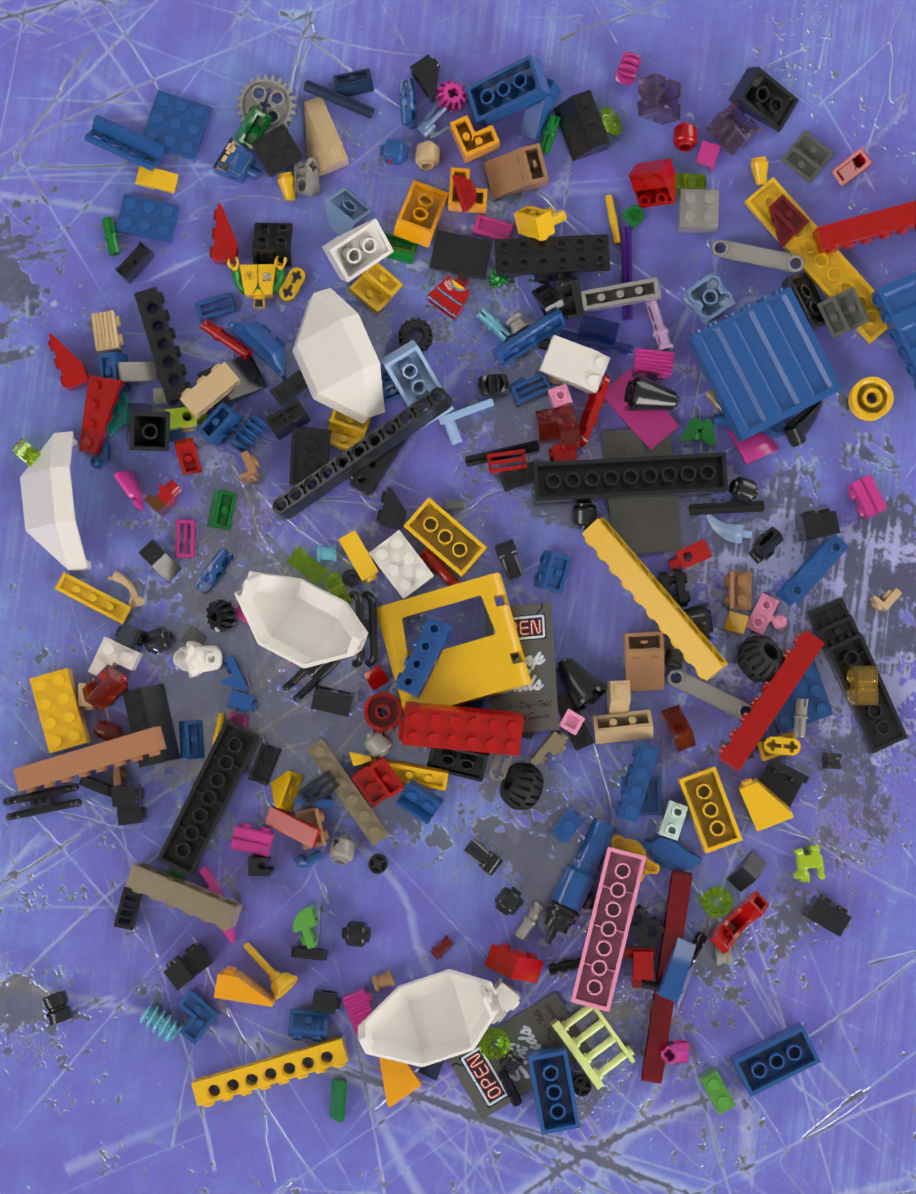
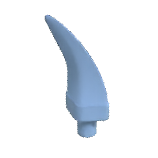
(729, 532)

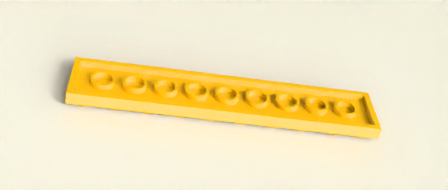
(829, 272)

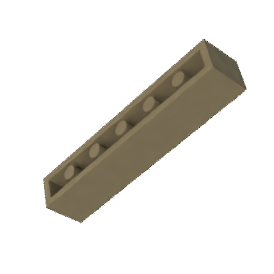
(349, 792)
(184, 895)

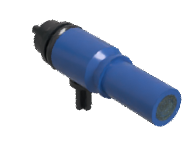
(577, 880)

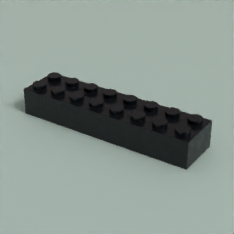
(209, 797)

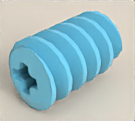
(160, 1023)

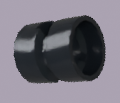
(57, 1007)

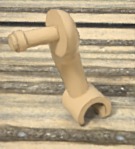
(136, 600)

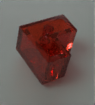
(559, 424)

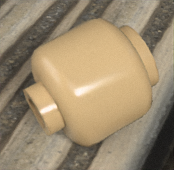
(427, 155)

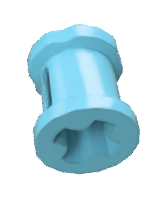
(326, 553)

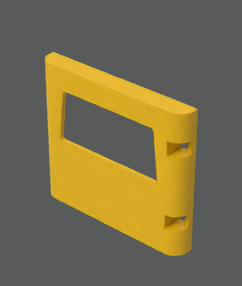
(465, 670)

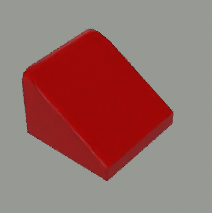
(376, 677)

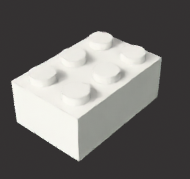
(401, 565)

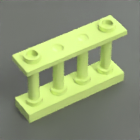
(585, 1059)

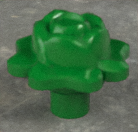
(496, 281)

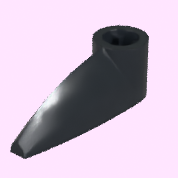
(801, 424)

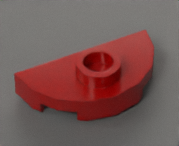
(465, 191)

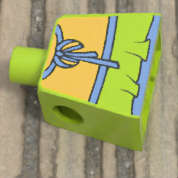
(177, 421)

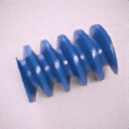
(248, 433)

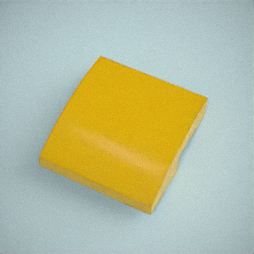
(375, 288)
(346, 431)

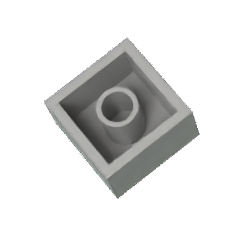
(698, 211)

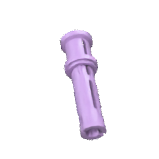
(660, 331)

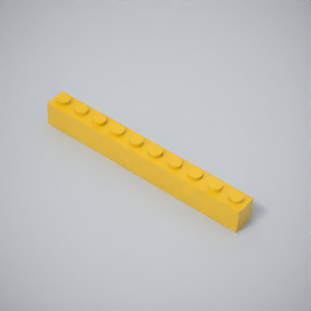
(654, 599)

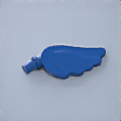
(671, 854)

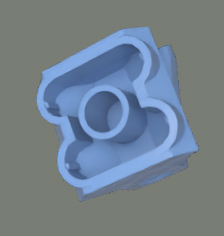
(708, 298)

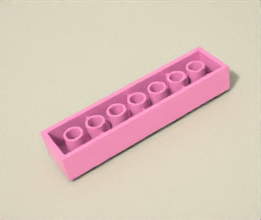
(608, 929)

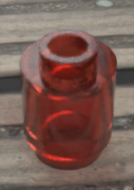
(107, 730)

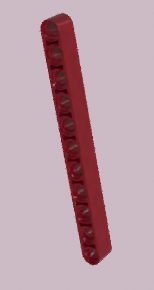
(662, 1007)

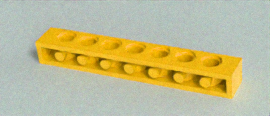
(206, 1097)

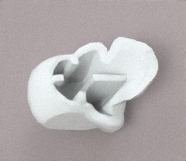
(198, 658)

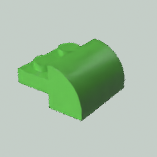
(305, 922)

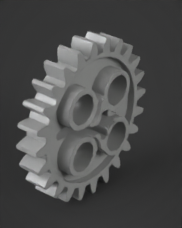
(283, 109)

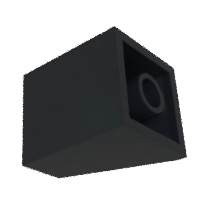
(147, 427)

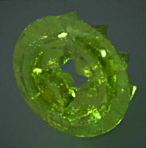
(611, 121)
(718, 911)
(503, 1044)

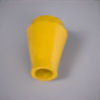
(759, 169)
(286, 182)

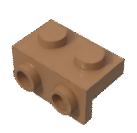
(252, 464)
(315, 817)

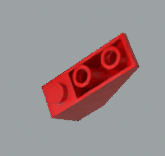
(224, 240)
(72, 369)

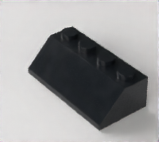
(147, 709)

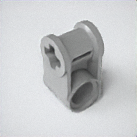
(307, 179)

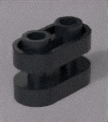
(679, 579)

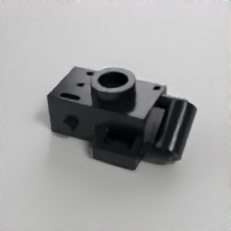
(766, 544)

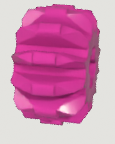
(628, 68)
(457, 92)

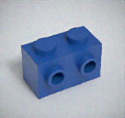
(220, 424)

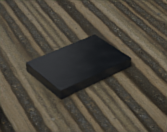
(460, 254)
(308, 452)

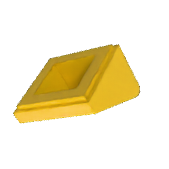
(736, 622)
(358, 758)

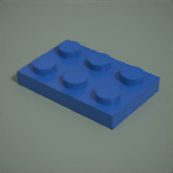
(148, 218)

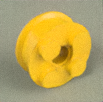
(858, 398)

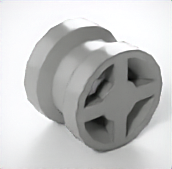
(516, 323)
(721, 958)

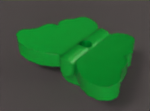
(706, 434)

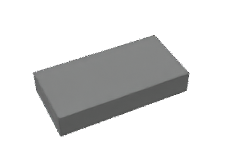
(137, 371)

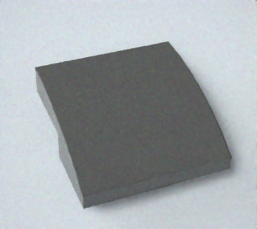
(807, 156)
(843, 312)

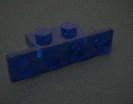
(598, 333)

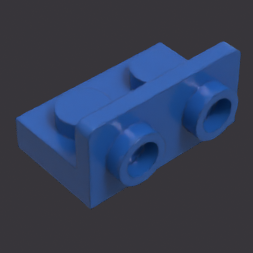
(552, 571)
(419, 801)
(308, 1025)

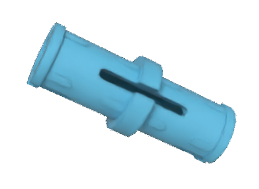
(494, 325)

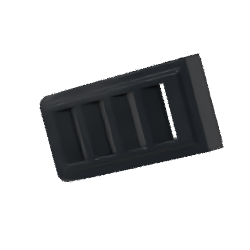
(125, 925)

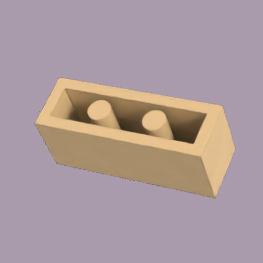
(209, 390)
(623, 726)

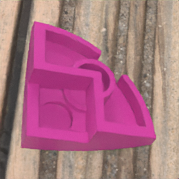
(754, 446)
(131, 486)

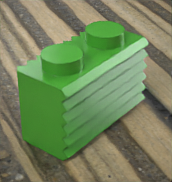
(716, 1090)

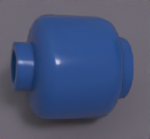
(394, 152)

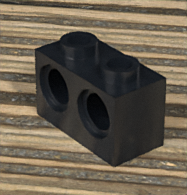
(638, 929)

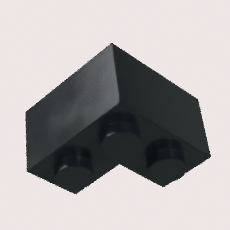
(817, 525)
(129, 803)
(186, 968)

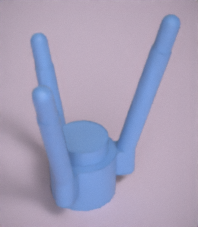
(426, 127)

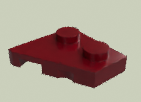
(786, 220)

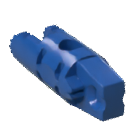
(408, 103)
(213, 570)

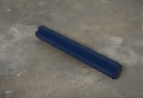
(339, 99)

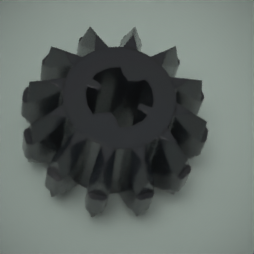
(493, 384)
(221, 615)

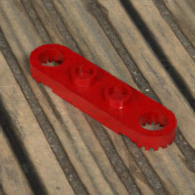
(591, 410)

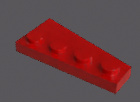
(99, 404)

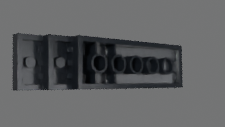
(847, 648)

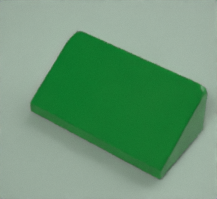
(253, 126)
(403, 249)
(221, 509)
(338, 1099)

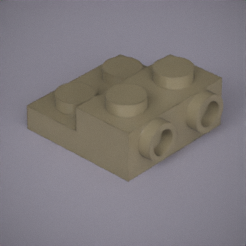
(553, 743)

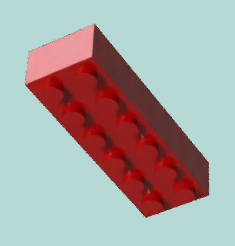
(462, 728)

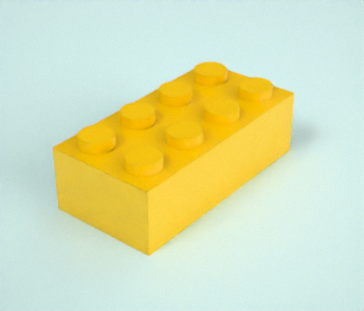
(445, 537)
(59, 710)
(709, 809)

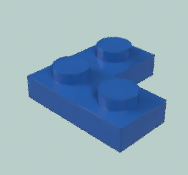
(202, 1015)

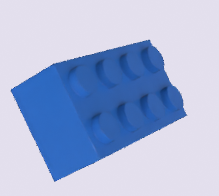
(508, 90)
(775, 1059)
(553, 1089)

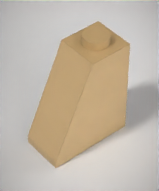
(618, 696)

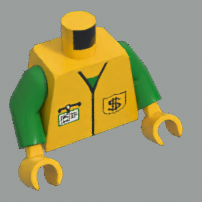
(258, 280)

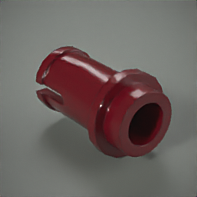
(442, 947)

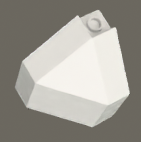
(339, 358)
(50, 503)
(299, 619)
(430, 1019)

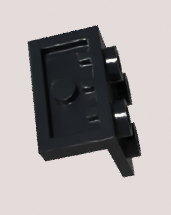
(272, 241)
(783, 781)

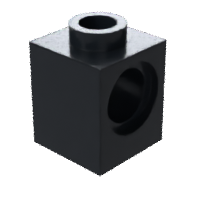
(326, 1001)

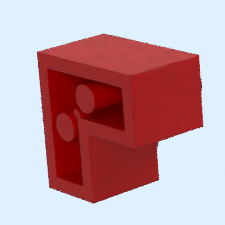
(514, 963)

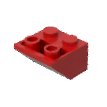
(654, 183)

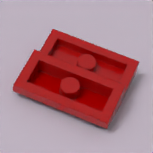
(377, 781)

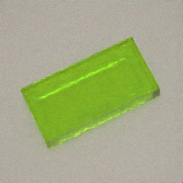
(307, 566)

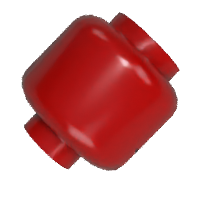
(685, 136)

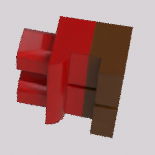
(165, 498)

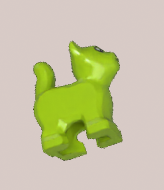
(806, 861)

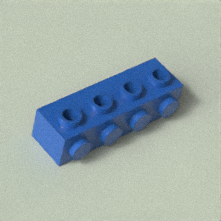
(424, 657)
(637, 782)

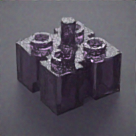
(659, 98)
(733, 129)

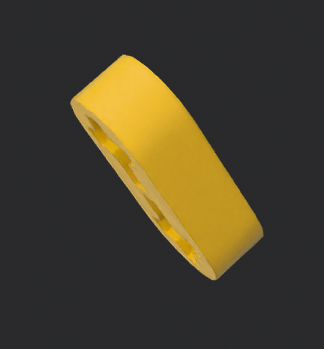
(295, 287)
(781, 740)

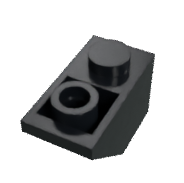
(393, 512)

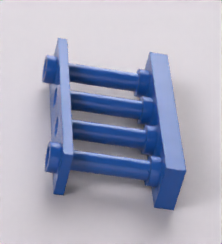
(812, 570)

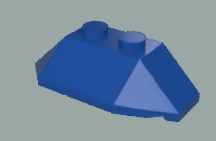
(263, 344)

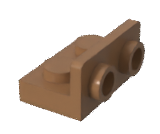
(738, 590)

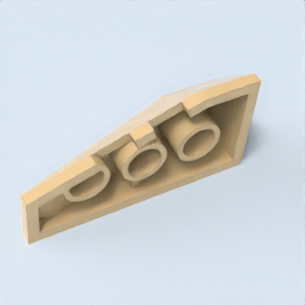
(322, 138)

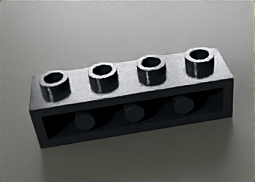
(370, 476)

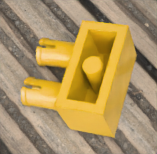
(538, 222)

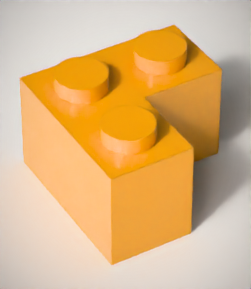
(472, 143)
(453, 201)

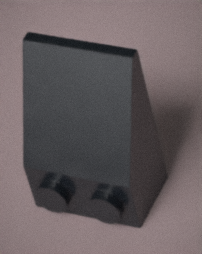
(764, 98)
(249, 376)

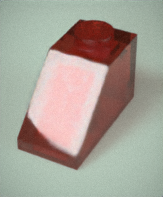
(678, 728)

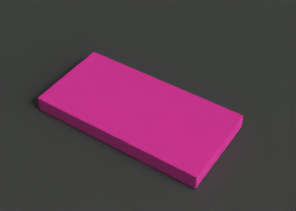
(648, 425)

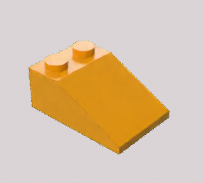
(420, 213)
(239, 987)

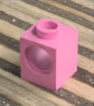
(559, 396)
(571, 721)

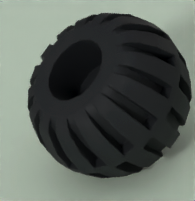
(759, 658)
(522, 786)

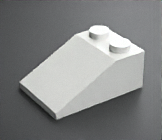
(357, 250)
(574, 364)

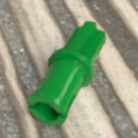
(549, 134)
(111, 236)

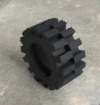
(419, 325)

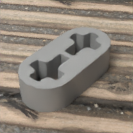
(505, 766)

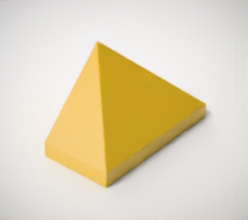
(285, 789)

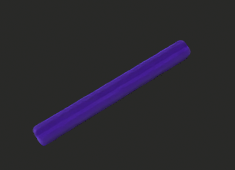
(626, 256)

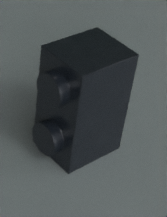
(829, 917)

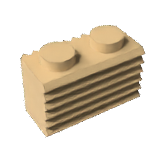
(106, 332)

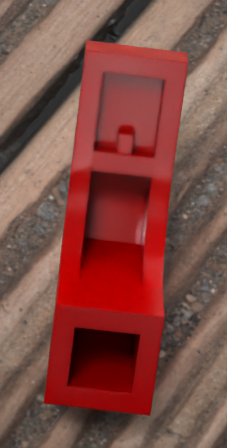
(737, 920)

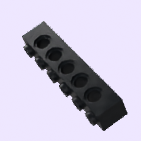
(145, 300)

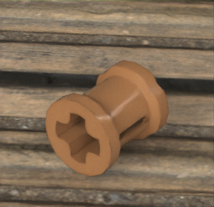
(383, 980)

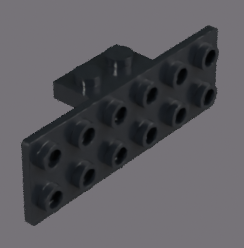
(552, 257)

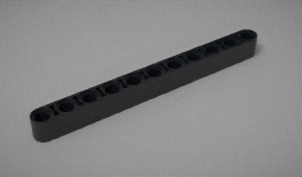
(370, 449)

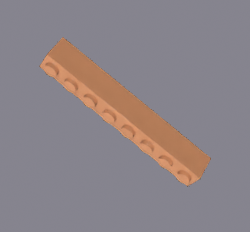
(90, 758)

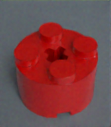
(373, 716)

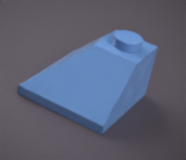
(345, 211)

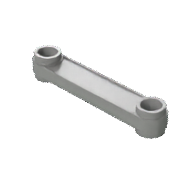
(758, 256)
(708, 693)

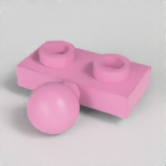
(763, 615)

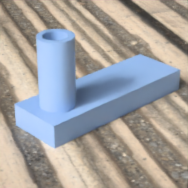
(449, 419)

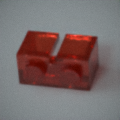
(104, 693)

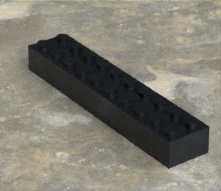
(630, 477)

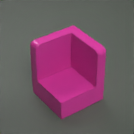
(708, 154)

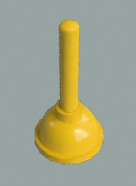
(281, 982)

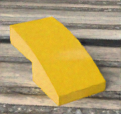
(157, 179)

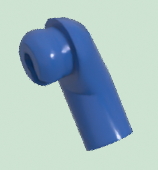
(102, 459)
(309, 861)

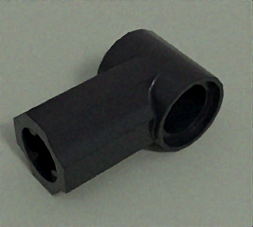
(507, 555)
(486, 859)

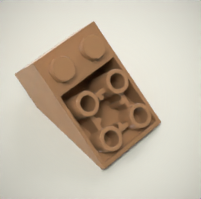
(517, 171)
(644, 660)

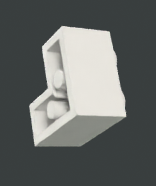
(114, 653)
(507, 997)

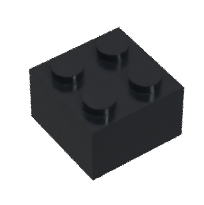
(276, 150)

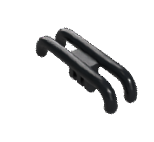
(369, 624)
(316, 672)
(42, 802)

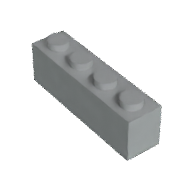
(621, 294)

